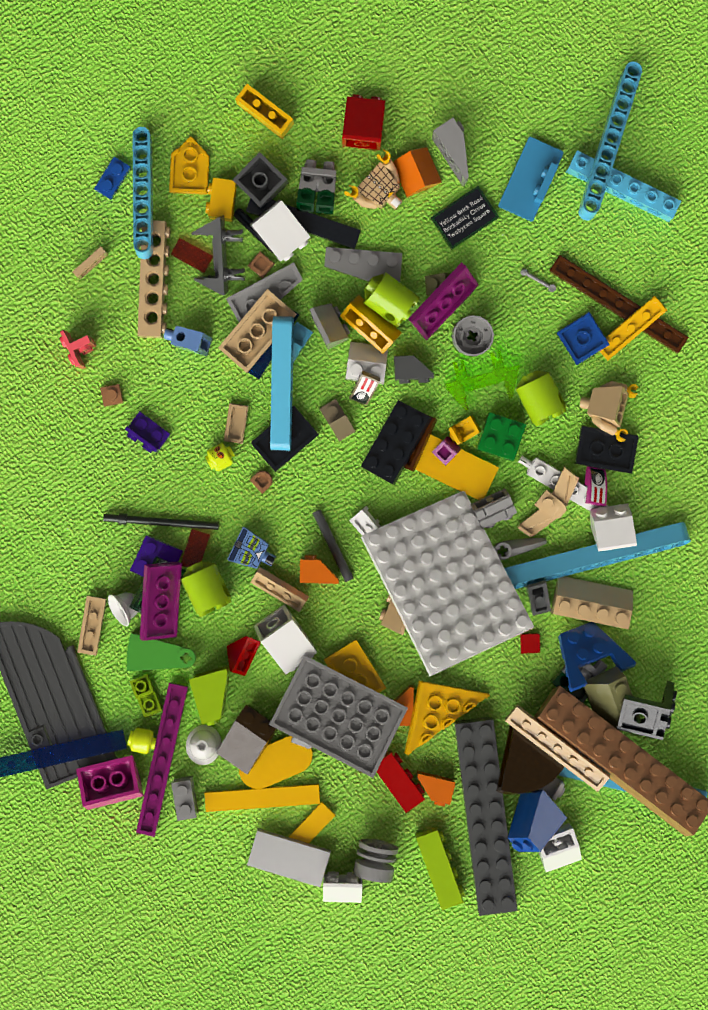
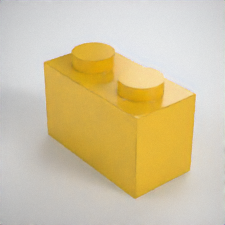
(222, 199)

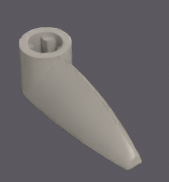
(519, 546)

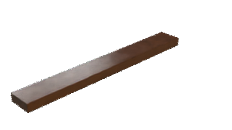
(615, 302)

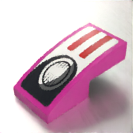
(596, 486)

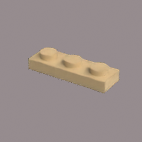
(279, 589)
(92, 625)

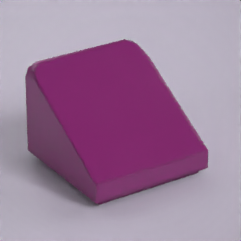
(446, 450)

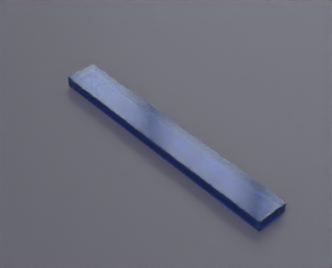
(62, 753)

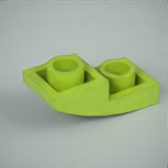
(146, 695)

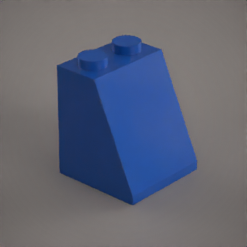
(534, 821)

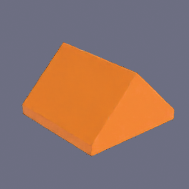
(416, 171)

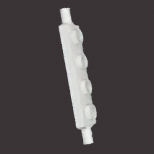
(549, 476)

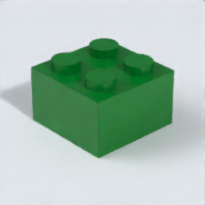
(500, 437)

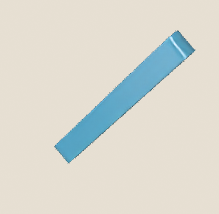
(609, 148)

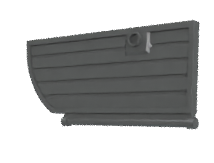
(49, 694)

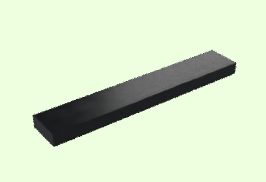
(315, 225)

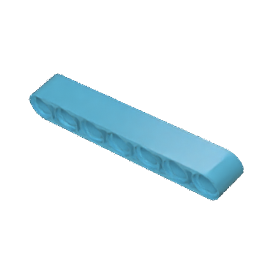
(142, 201)
(282, 383)

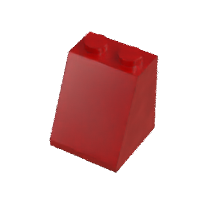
(363, 122)

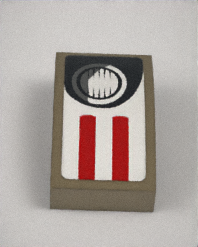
(364, 388)

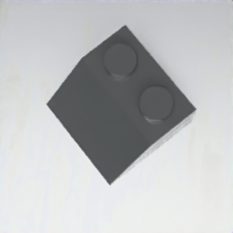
(261, 180)

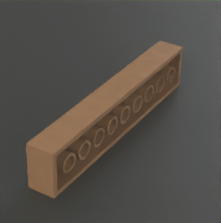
(624, 761)

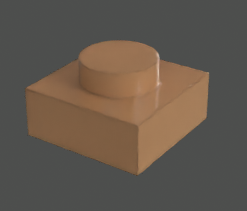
(111, 395)

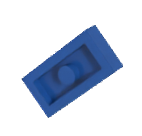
(112, 178)

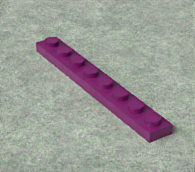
(162, 759)

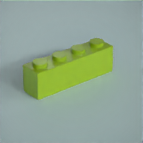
(439, 868)

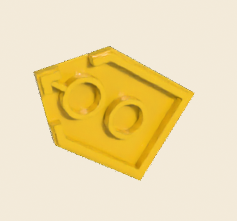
(189, 169)

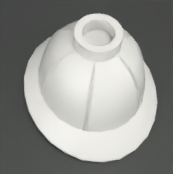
(120, 608)
(203, 744)

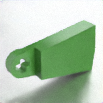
(156, 654)

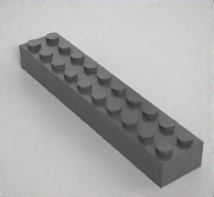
(485, 816)

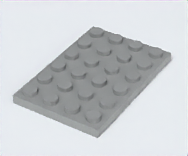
(338, 716)

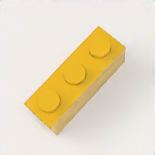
(264, 111)
(370, 325)

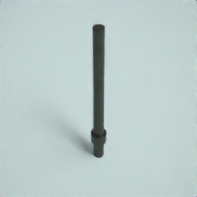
(123, 519)

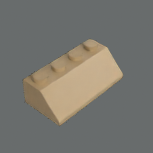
(593, 602)

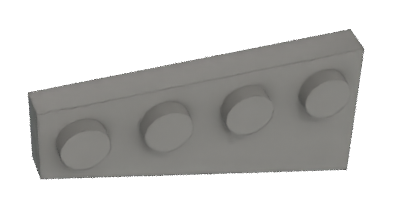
(363, 263)
(278, 283)

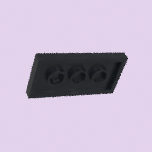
(396, 442)

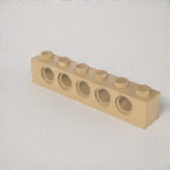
(145, 328)

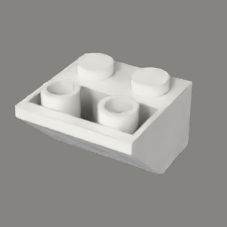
(561, 849)
(342, 887)

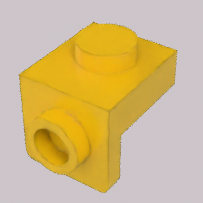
(464, 430)

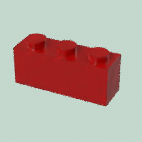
(400, 781)

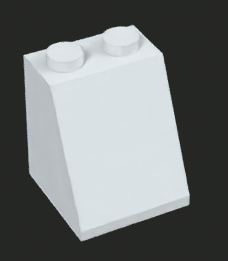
(284, 639)

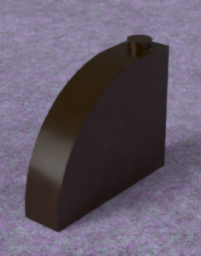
(525, 766)

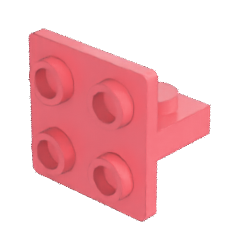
(82, 345)

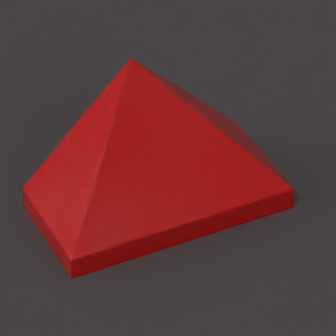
(241, 654)

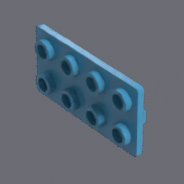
(531, 179)

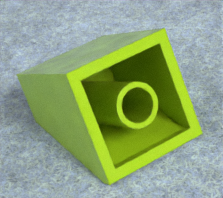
(210, 693)

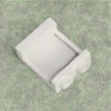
(280, 231)

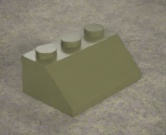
(607, 694)

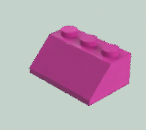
(109, 782)

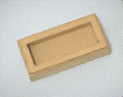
(92, 261)
(236, 423)

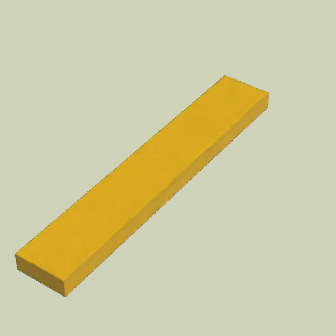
(262, 798)

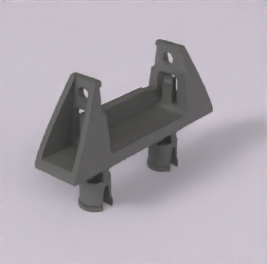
(219, 282)

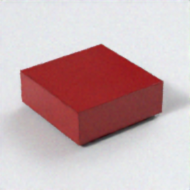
(530, 643)

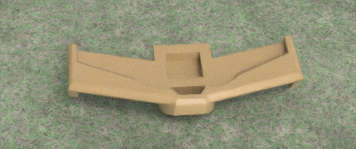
(550, 504)

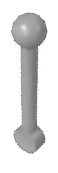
(551, 288)

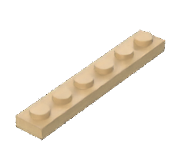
(557, 748)

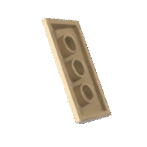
(254, 332)

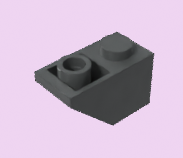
(410, 368)

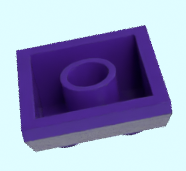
(154, 547)

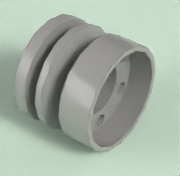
(476, 325)
(375, 860)

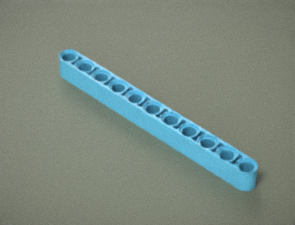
(589, 557)

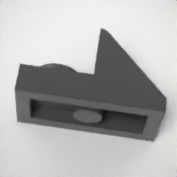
(538, 597)

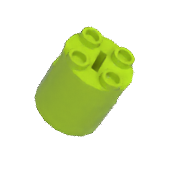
(389, 298)
(540, 397)
(205, 587)

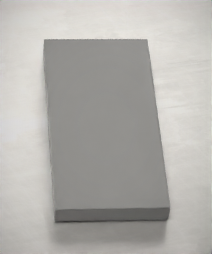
(289, 857)

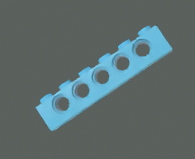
(628, 188)

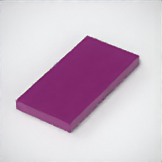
(443, 301)
(160, 600)

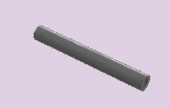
(333, 546)

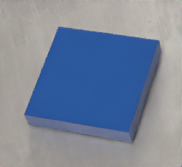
(583, 338)

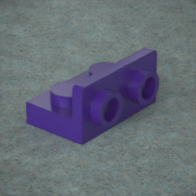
(147, 432)

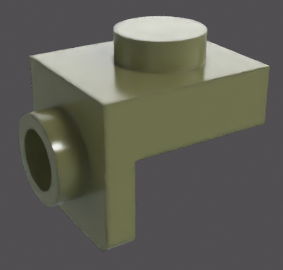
(433, 282)

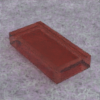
(192, 255)
(195, 548)

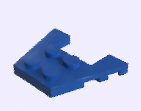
(587, 645)

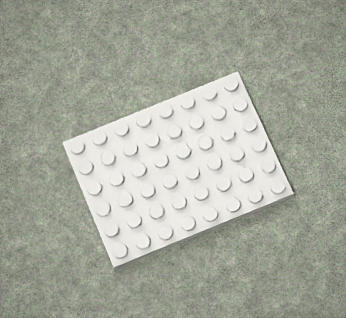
(447, 583)

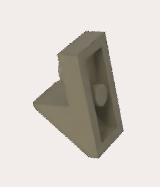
(337, 420)

